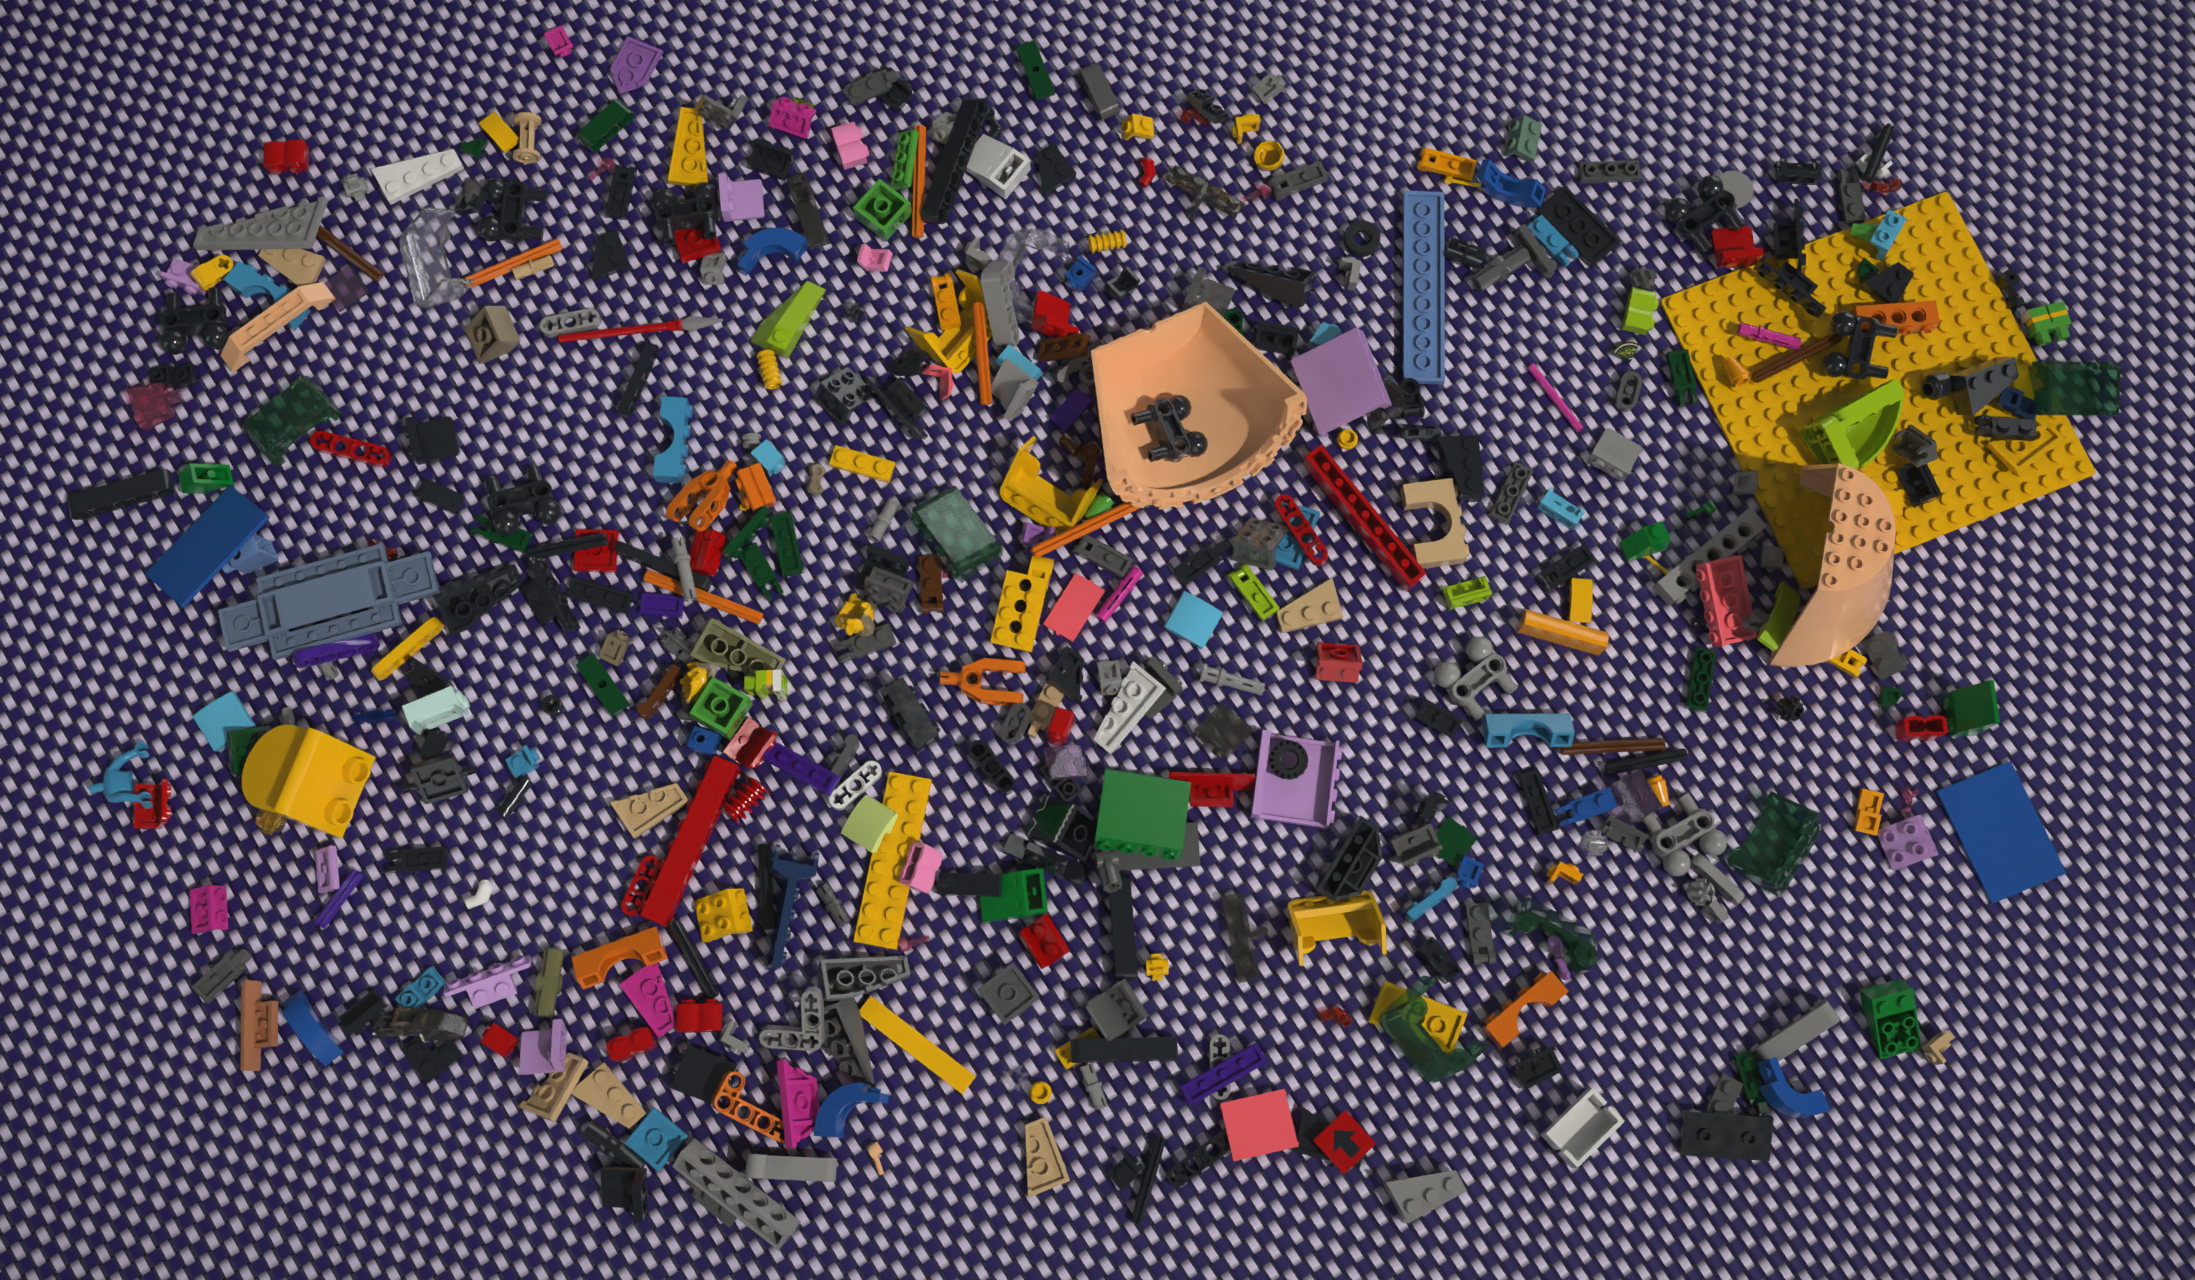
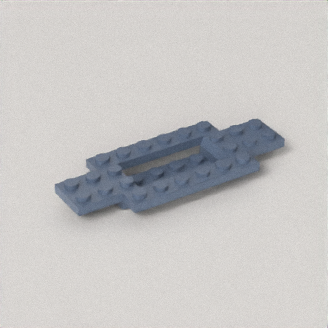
(325, 591)

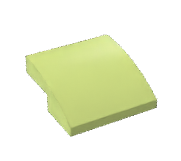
(869, 823)

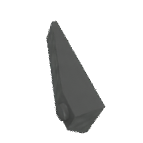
(856, 976)
(846, 1040)

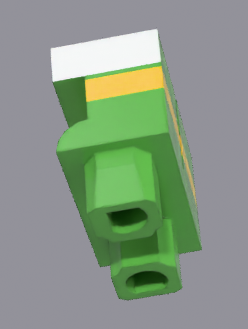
(2045, 321)

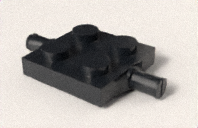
(439, 778)

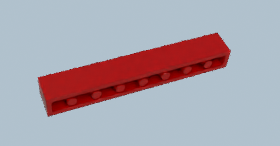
(1364, 518)
(690, 841)

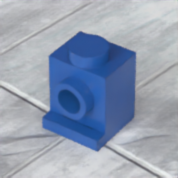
(1087, 273)

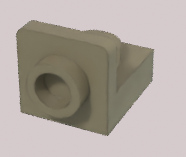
(615, 647)

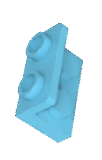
(1887, 233)

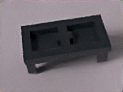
(1797, 172)
(1276, 338)
(1918, 484)
(426, 678)
(1438, 718)
(1438, 960)

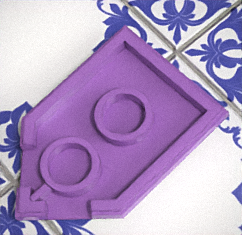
(634, 64)

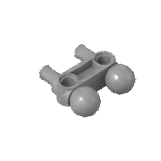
(1449, 676)
(1677, 861)

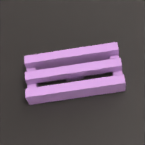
(327, 869)

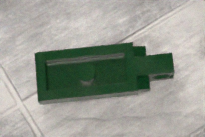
(1751, 1079)

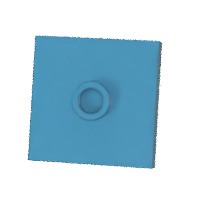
(656, 1139)

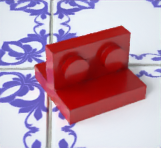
(1338, 662)

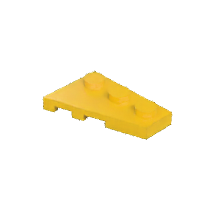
(2020, 453)

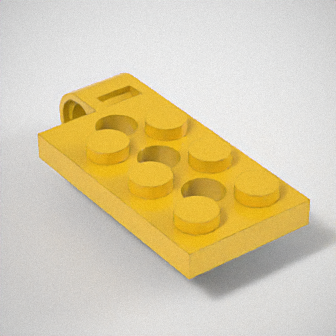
(1039, 576)

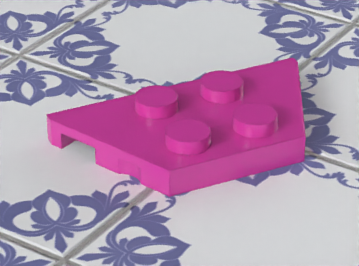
(798, 1102)

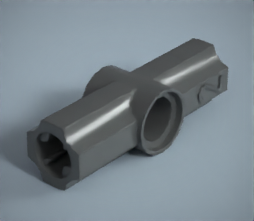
(1500, 268)
(1107, 864)

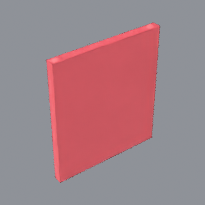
(1259, 1125)

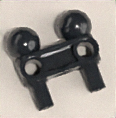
(512, 211)
(686, 214)
(1706, 214)
(194, 321)
(1859, 346)
(1170, 431)
(522, 501)

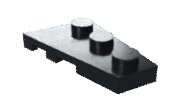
(1309, 1129)

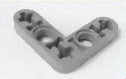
(808, 1029)

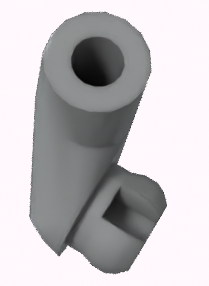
(288, 716)

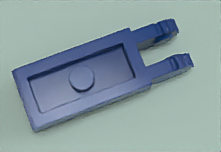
(1588, 806)

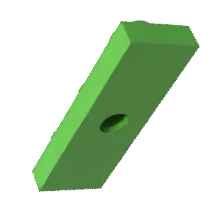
(904, 159)

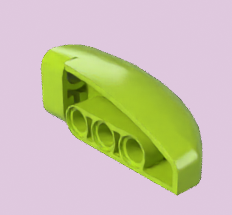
(1858, 428)

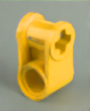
(212, 272)

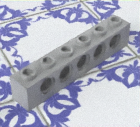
(1747, 522)
(736, 1194)

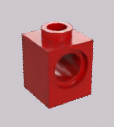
(499, 1040)

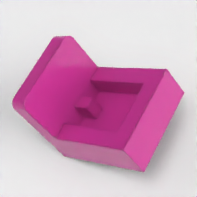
(559, 42)

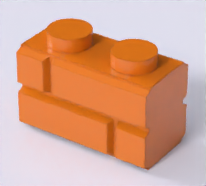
(756, 488)

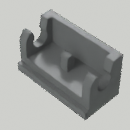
(1915, 446)

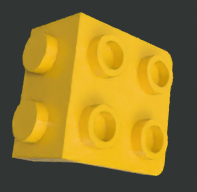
(723, 914)

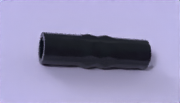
(612, 1147)

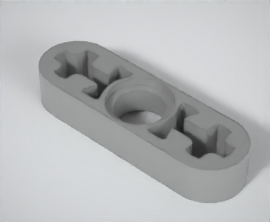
(584, 314)
(1717, 879)
(1214, 1050)

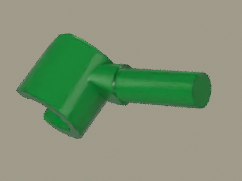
(1708, 508)

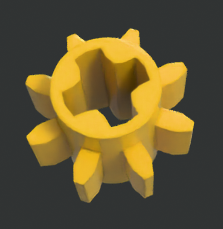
(1157, 967)

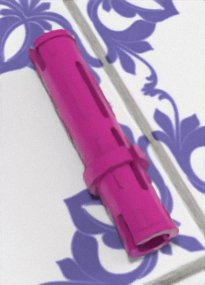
(1761, 334)
(1134, 574)

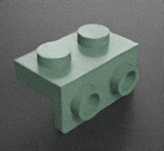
(1523, 138)

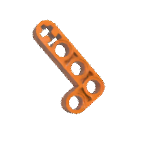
(735, 1103)

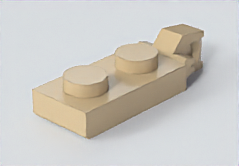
(1043, 709)

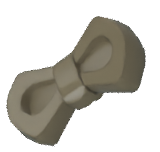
(816, 473)

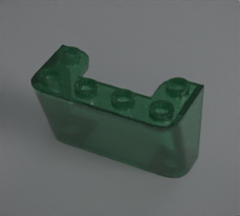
(2075, 388)
(957, 533)

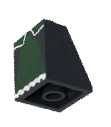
(1064, 828)

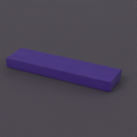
(802, 768)
(1223, 1074)

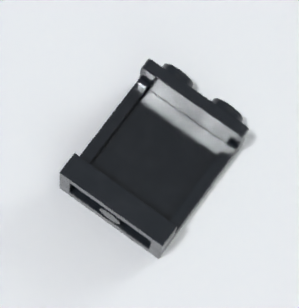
(701, 1074)

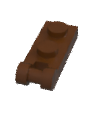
(1064, 347)
(931, 583)
(659, 693)

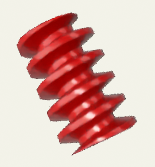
(745, 799)

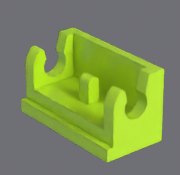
(1467, 593)

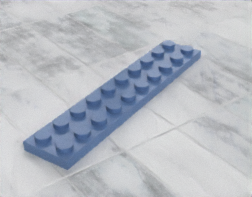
(1423, 287)

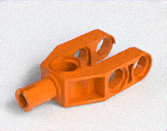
(709, 484)
(974, 691)

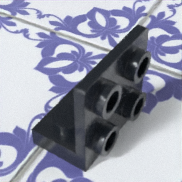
(842, 395)
(884, 560)
(625, 1189)

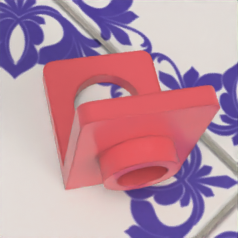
(946, 380)

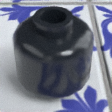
(1937, 385)

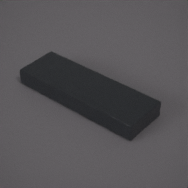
(599, 595)
(1537, 802)

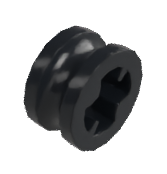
(856, 312)
(547, 700)

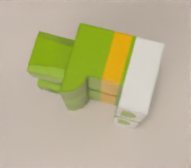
(767, 683)

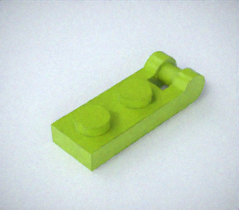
(1254, 592)

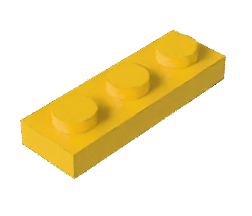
(862, 464)

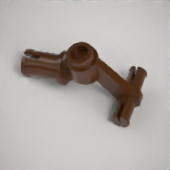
(1087, 453)

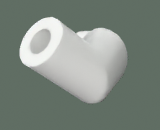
(482, 895)

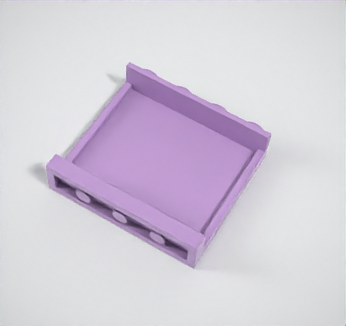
(1340, 381)
(1302, 799)

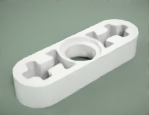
(855, 776)

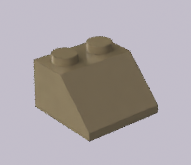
(492, 333)

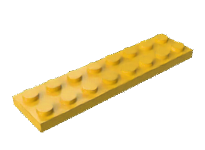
(884, 895)

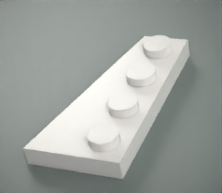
(415, 174)
(1134, 699)

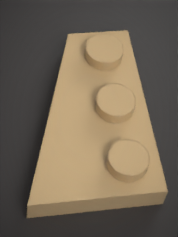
(295, 264)

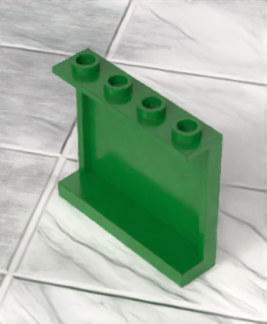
(1142, 815)

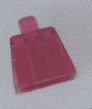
(153, 404)

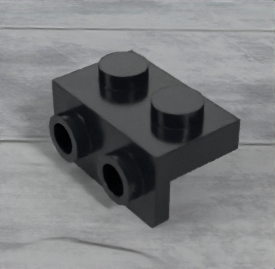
(771, 159)
(367, 1008)
(1537, 1067)

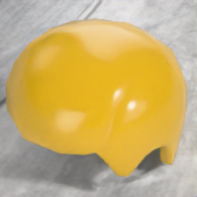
(1269, 155)

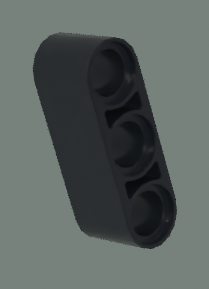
(987, 758)

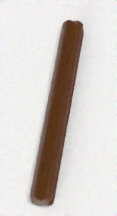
(349, 254)
(1796, 357)
(1610, 746)

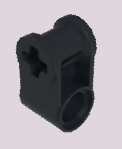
(1412, 401)

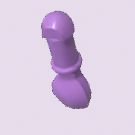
(1556, 948)

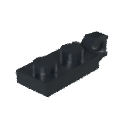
(1200, 563)

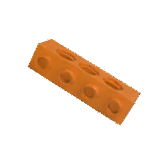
(1924, 311)

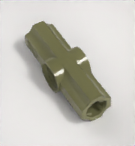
(548, 983)

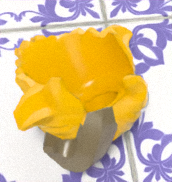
(857, 616)
(697, 679)

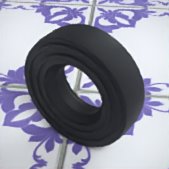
(1361, 250)

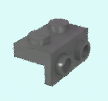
(1885, 654)
(1416, 845)

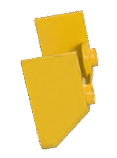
(956, 345)
(1041, 499)
(1326, 919)

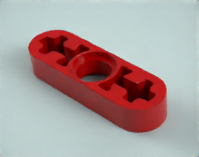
(632, 888)

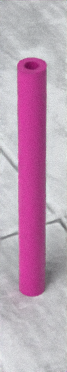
(1555, 397)

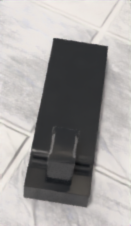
(969, 884)

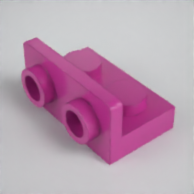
(791, 117)
(208, 909)

